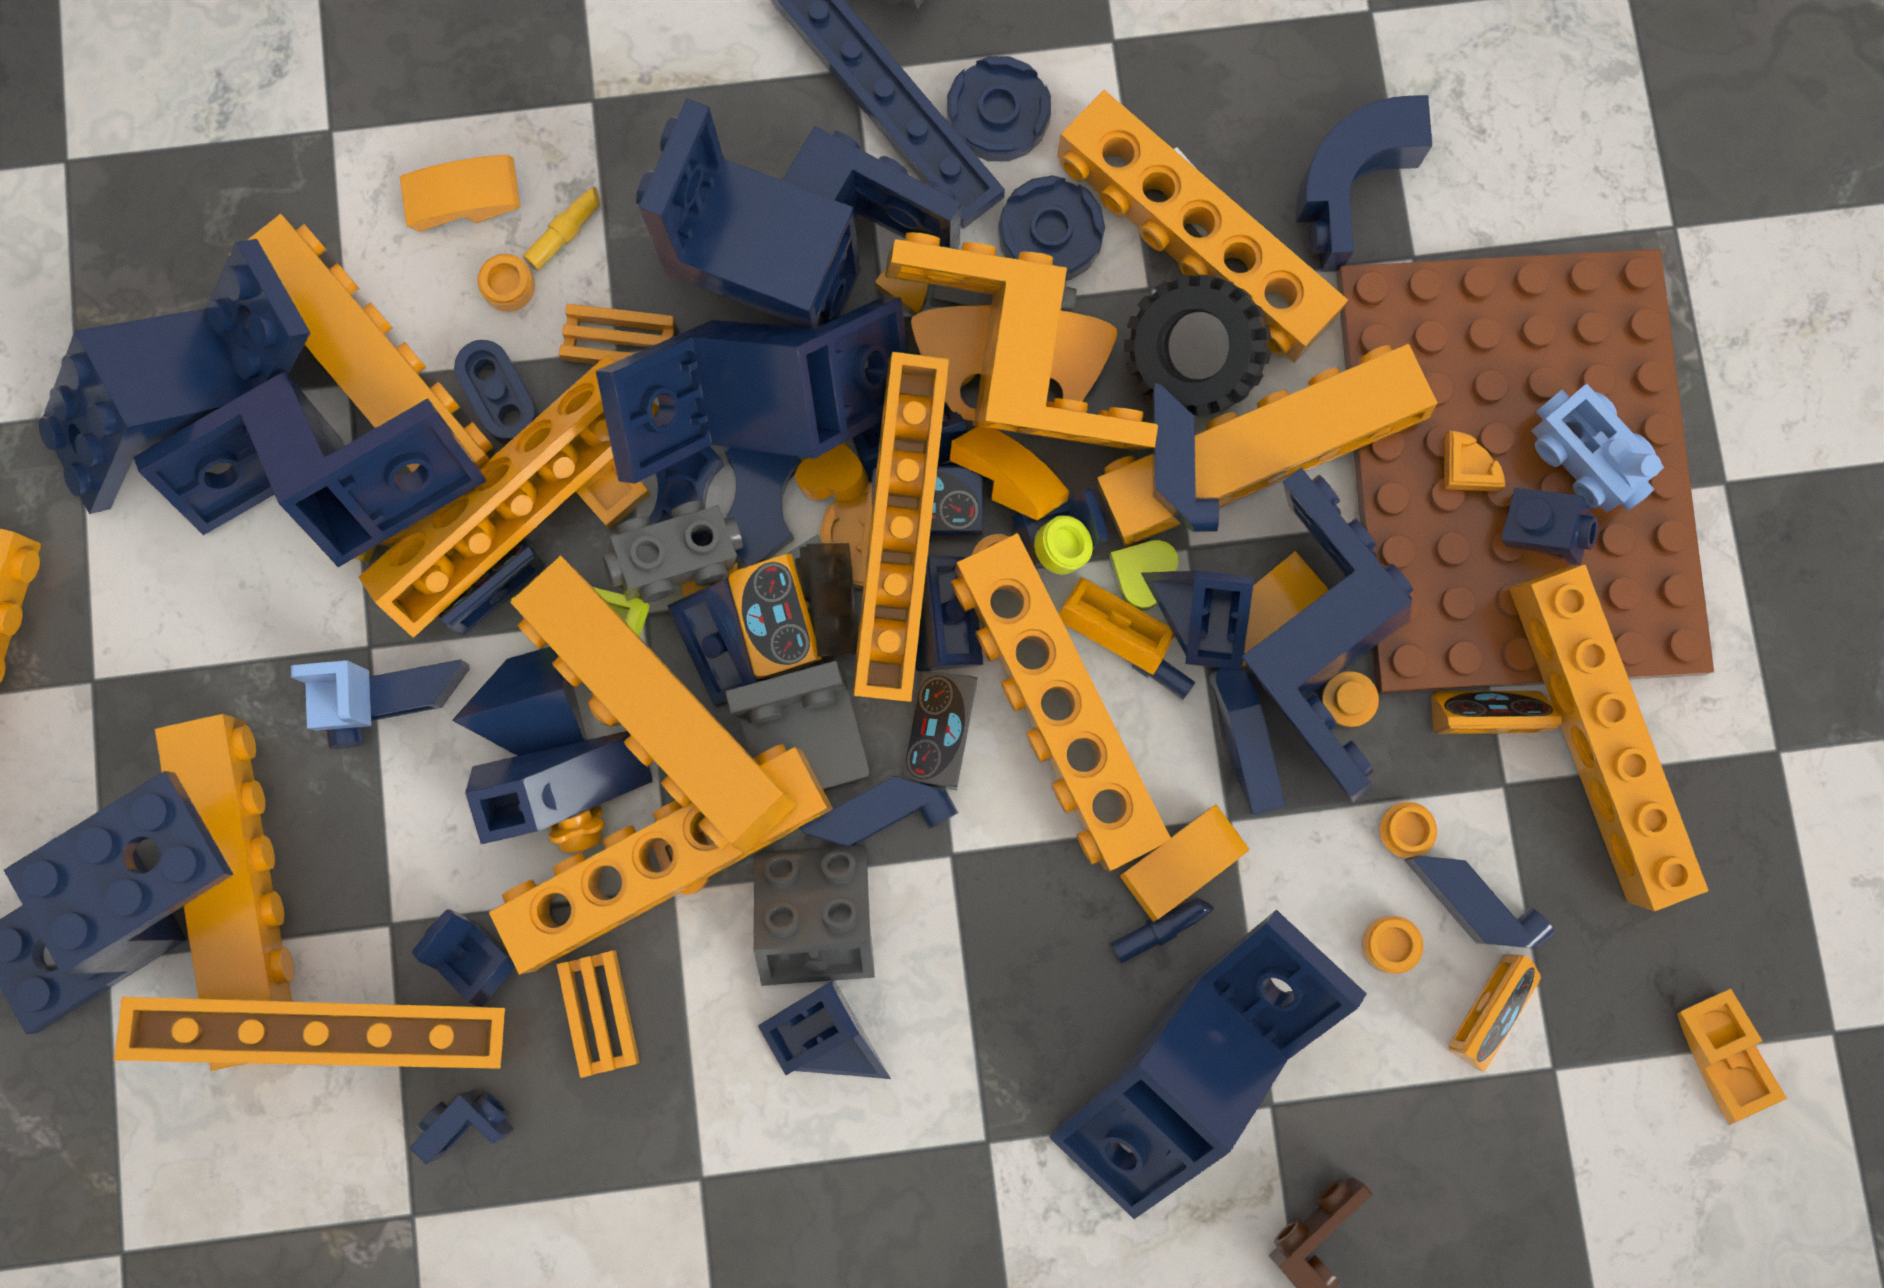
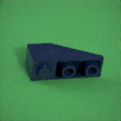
(551, 785)

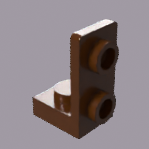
(1300, 1238)

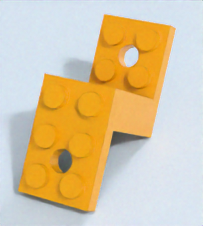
(1018, 341)

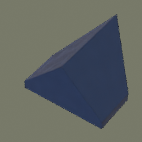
(1205, 613)
(525, 706)
(822, 1037)

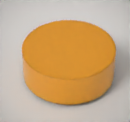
(506, 282)
(1392, 944)

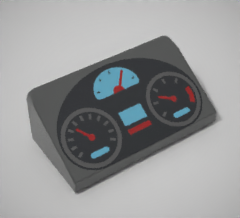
(940, 729)

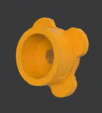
(578, 831)

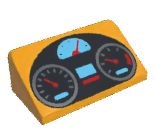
(773, 617)
(1493, 712)
(1495, 1010)

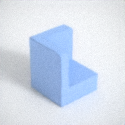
(335, 694)

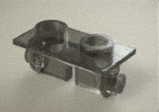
(828, 579)

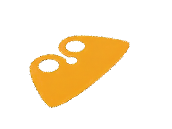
(961, 334)

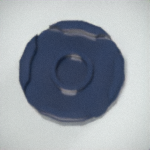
(999, 108)
(1055, 221)

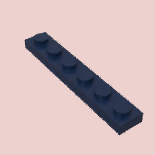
(893, 102)

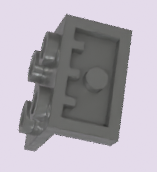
(806, 712)
(812, 915)

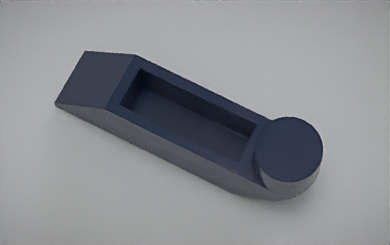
(1175, 465)
(404, 694)
(1247, 739)
(880, 809)
(1477, 906)

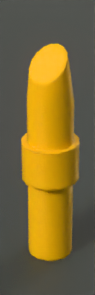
(562, 229)

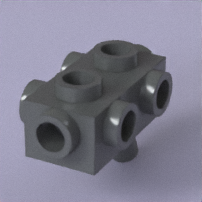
(654, 558)

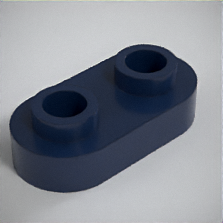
(499, 393)

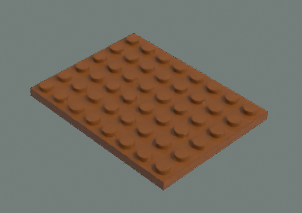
(1494, 351)

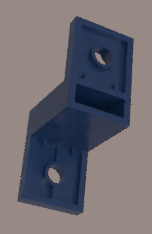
(875, 187)
(746, 229)
(156, 375)
(751, 388)
(334, 491)
(1330, 630)
(99, 903)
(1207, 1065)

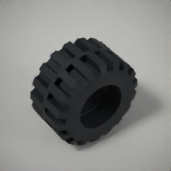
(1165, 309)

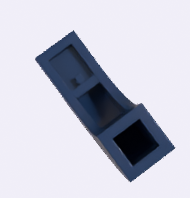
(1370, 139)

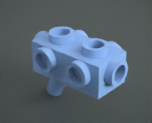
(1604, 456)

